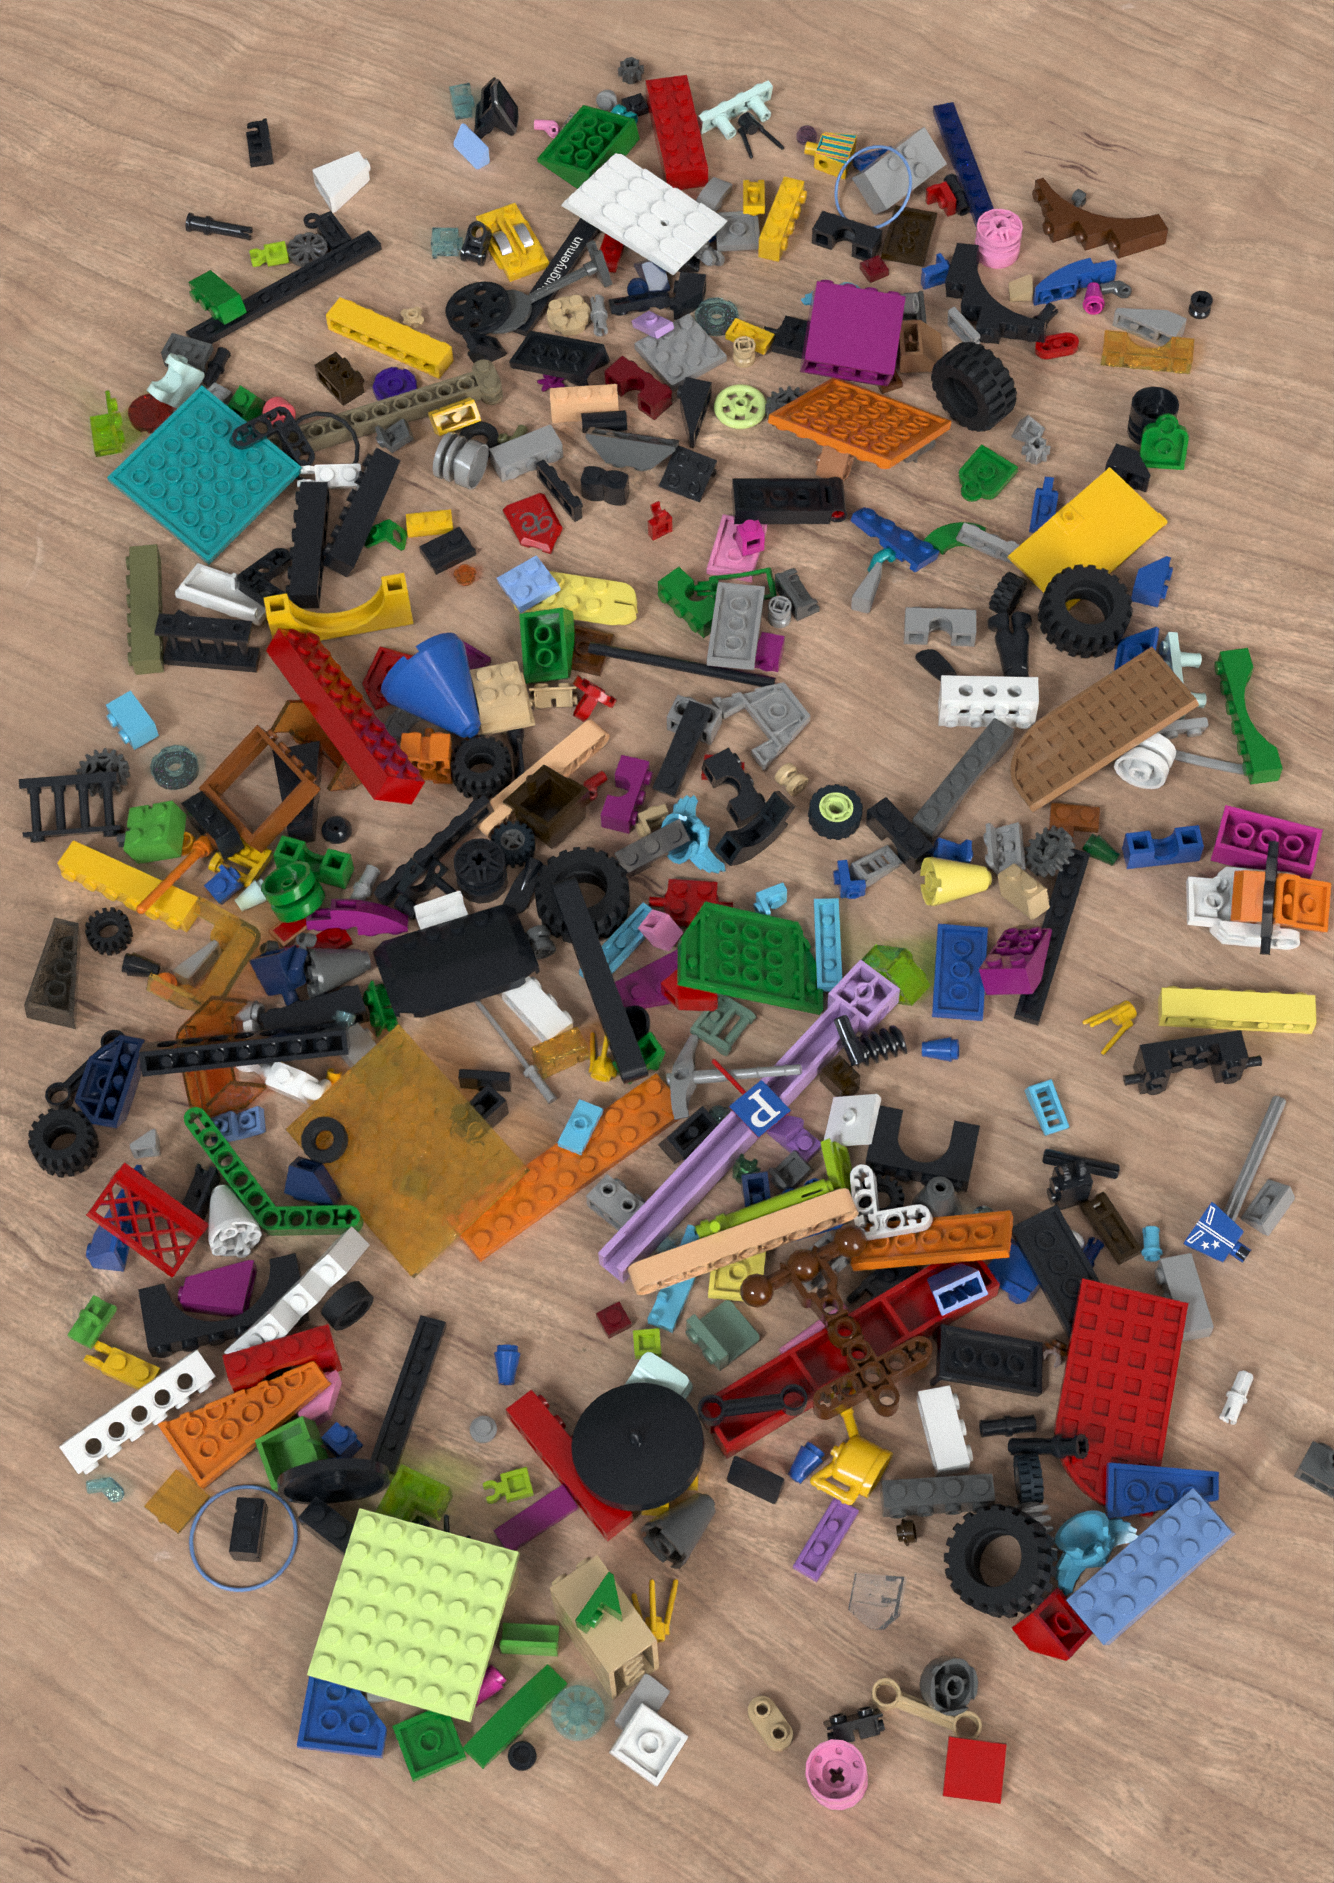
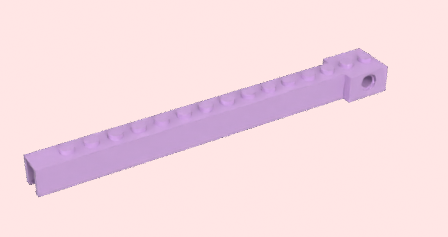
(861, 996)

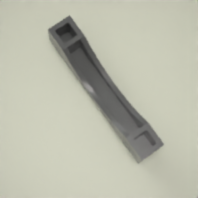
(983, 754)

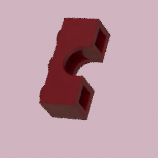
(653, 395)

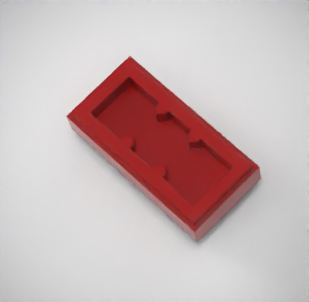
(612, 252)

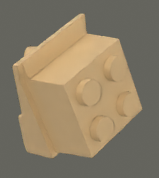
(501, 698)

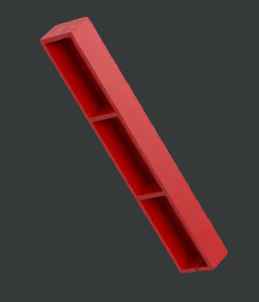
(885, 1323)

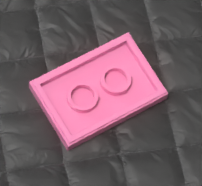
(726, 554)

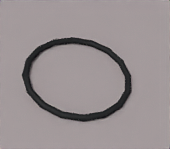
(343, 421)

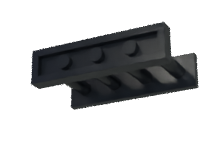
(204, 654)
(58, 786)

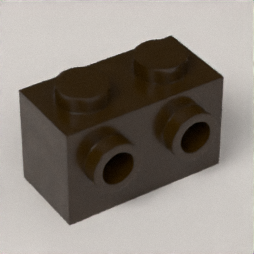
(340, 378)

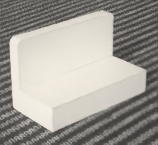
(440, 910)

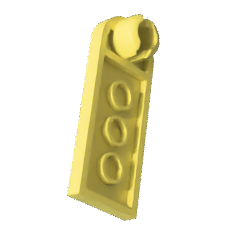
(592, 599)

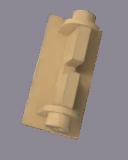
(562, 694)

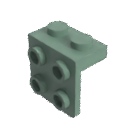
(722, 1334)

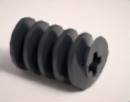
(882, 1044)

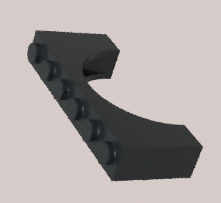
(174, 1331)

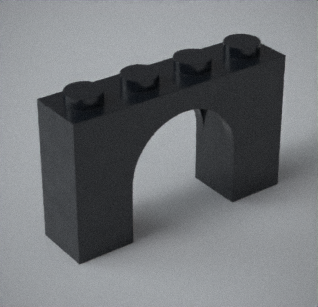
(888, 1159)

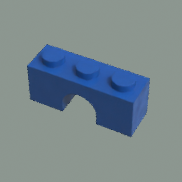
(1180, 847)

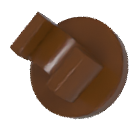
(1057, 1348)

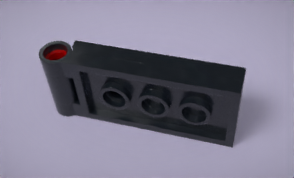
(788, 500)

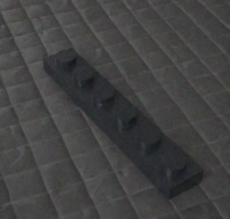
(438, 846)
(408, 1392)

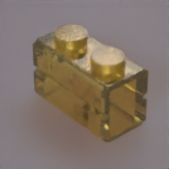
(560, 1052)

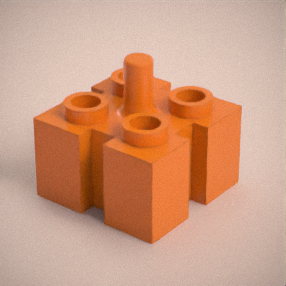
(429, 754)

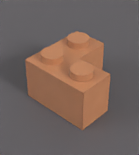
(833, 463)

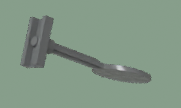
(521, 302)

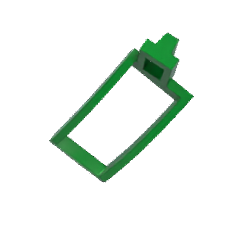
(712, 584)

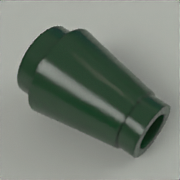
(1100, 849)

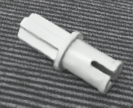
(1236, 1397)

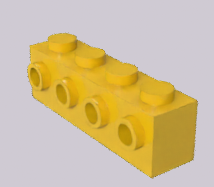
(782, 219)

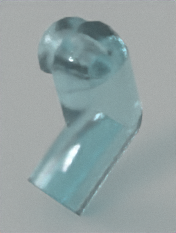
(108, 1487)

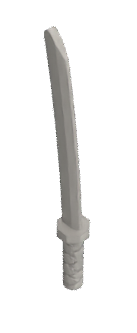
(1208, 762)
(531, 1071)

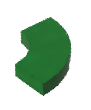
(945, 536)

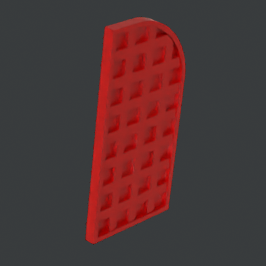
(1118, 1380)

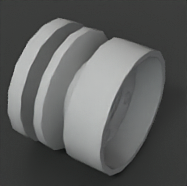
(460, 460)

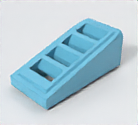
(1048, 1087)

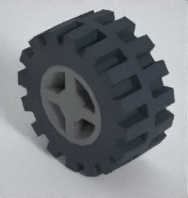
(517, 835)
(1028, 1478)

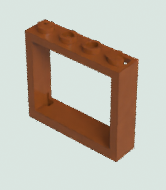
(234, 766)

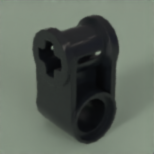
(476, 245)

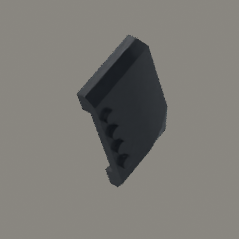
(456, 962)

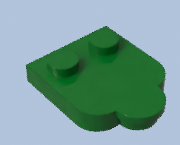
(1164, 443)
(985, 475)

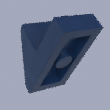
(755, 1187)

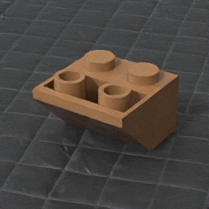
(918, 347)

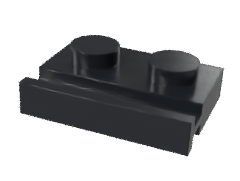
(447, 550)

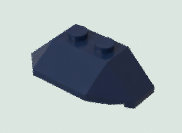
(110, 1082)

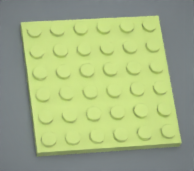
(414, 1614)

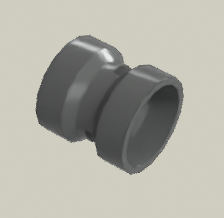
(540, 941)

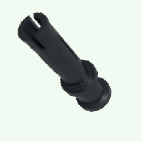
(209, 225)
(1058, 1446)

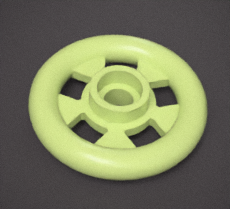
(741, 391)

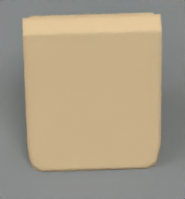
(1021, 289)

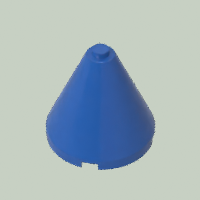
(436, 685)

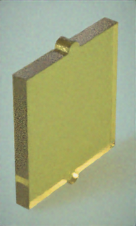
(177, 1501)

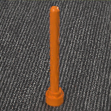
(201, 848)

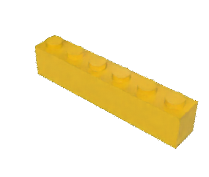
(389, 337)
(126, 885)

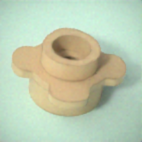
(412, 317)

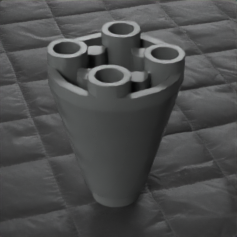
(333, 967)

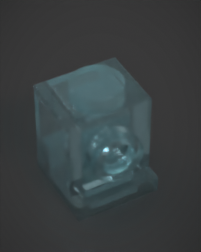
(462, 100)
(445, 242)

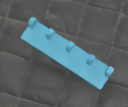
(673, 1298)

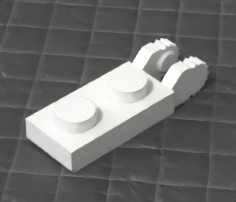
(337, 475)

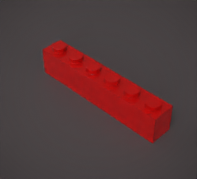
(553, 1446)

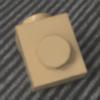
(651, 819)

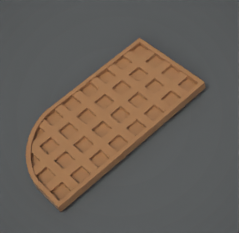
(1097, 727)

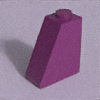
(220, 1291)

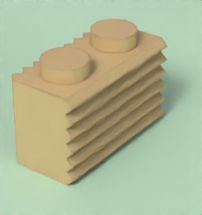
(1023, 891)

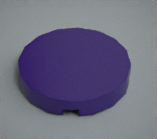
(393, 382)

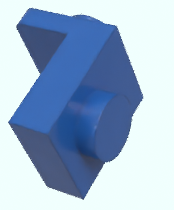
(953, 851)
(847, 888)

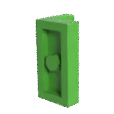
(530, 1639)

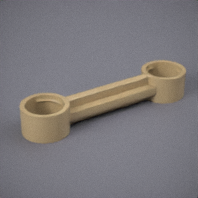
(920, 1709)

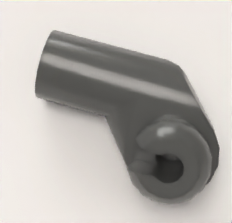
(1117, 288)

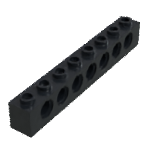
(244, 1048)

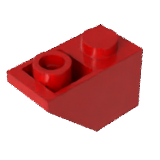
(687, 998)

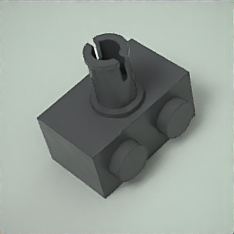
(1318, 1468)

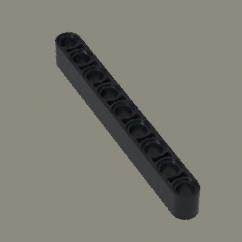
(599, 980)

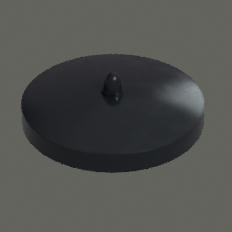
(638, 1446)

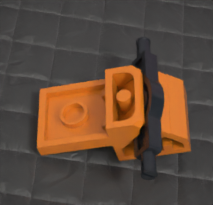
(1279, 900)

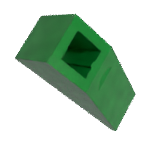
(246, 404)

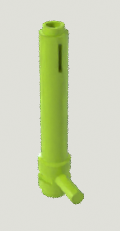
(763, 1208)

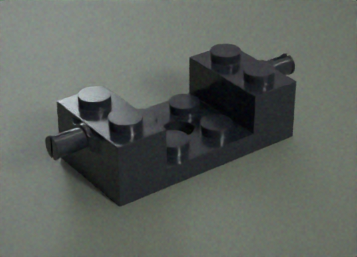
(1222, 1051)

